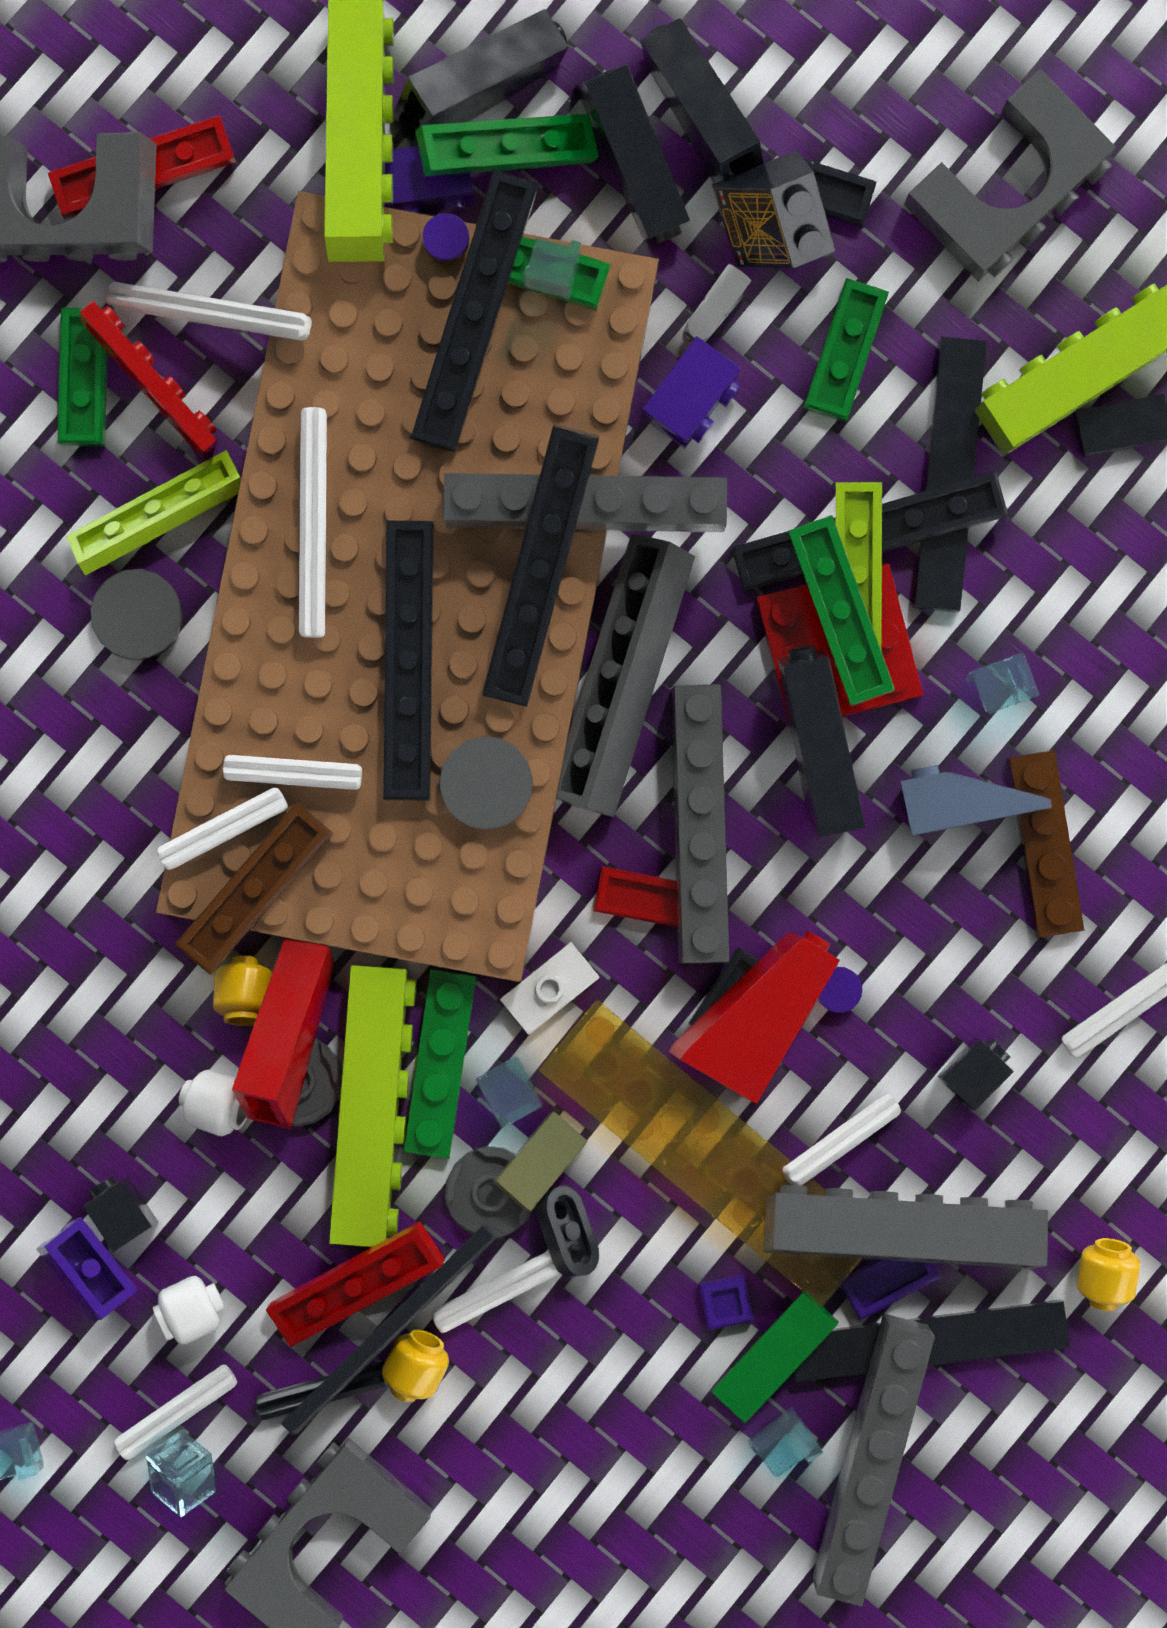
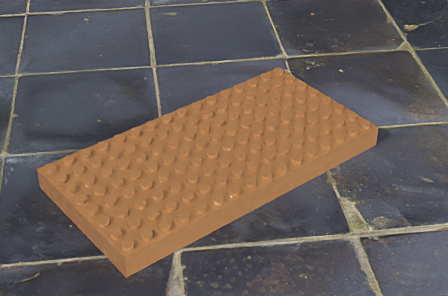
(400, 871)

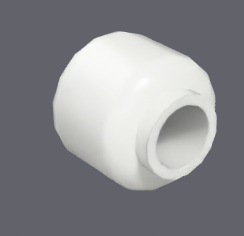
(211, 1103)
(188, 1310)

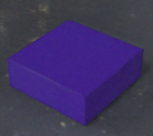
(726, 1302)

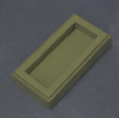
(540, 1161)

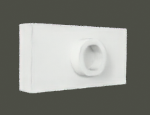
(549, 988)

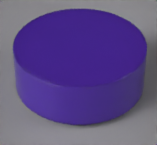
(446, 238)
(841, 991)

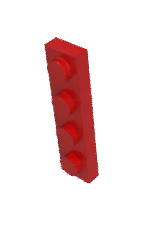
(178, 157)
(136, 363)
(355, 1284)

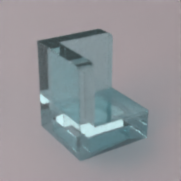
(552, 267)
(1004, 683)
(509, 1091)
(785, 1443)
(20, 1452)
(181, 1473)

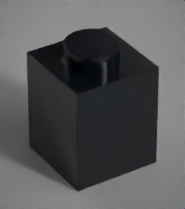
(977, 1072)
(119, 1211)

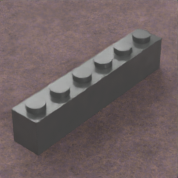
(607, 505)
(623, 673)
(699, 823)
(905, 1229)
(872, 1459)

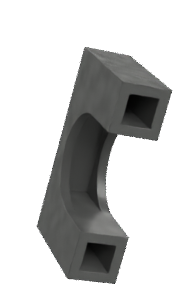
(112, 223)
(985, 235)
(346, 1485)

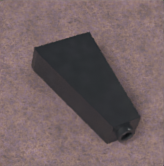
(480, 75)
(701, 102)
(633, 152)
(820, 742)

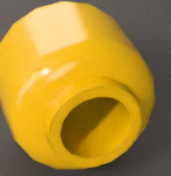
(240, 990)
(1108, 1274)
(415, 1365)

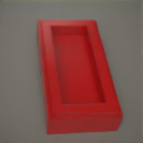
(637, 896)

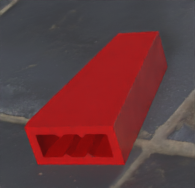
(759, 1016)
(284, 1033)

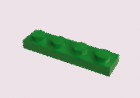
(506, 144)
(841, 610)
(440, 1064)

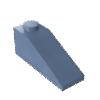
(953, 800)

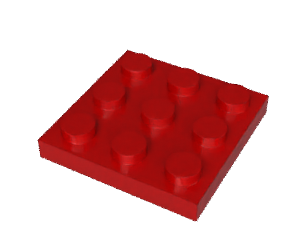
(792, 622)

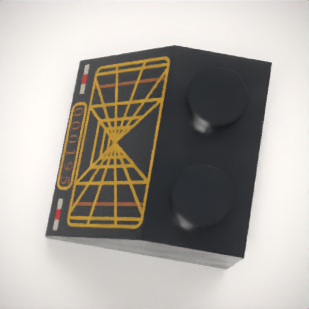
(774, 214)

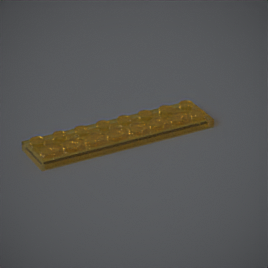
(684, 1136)

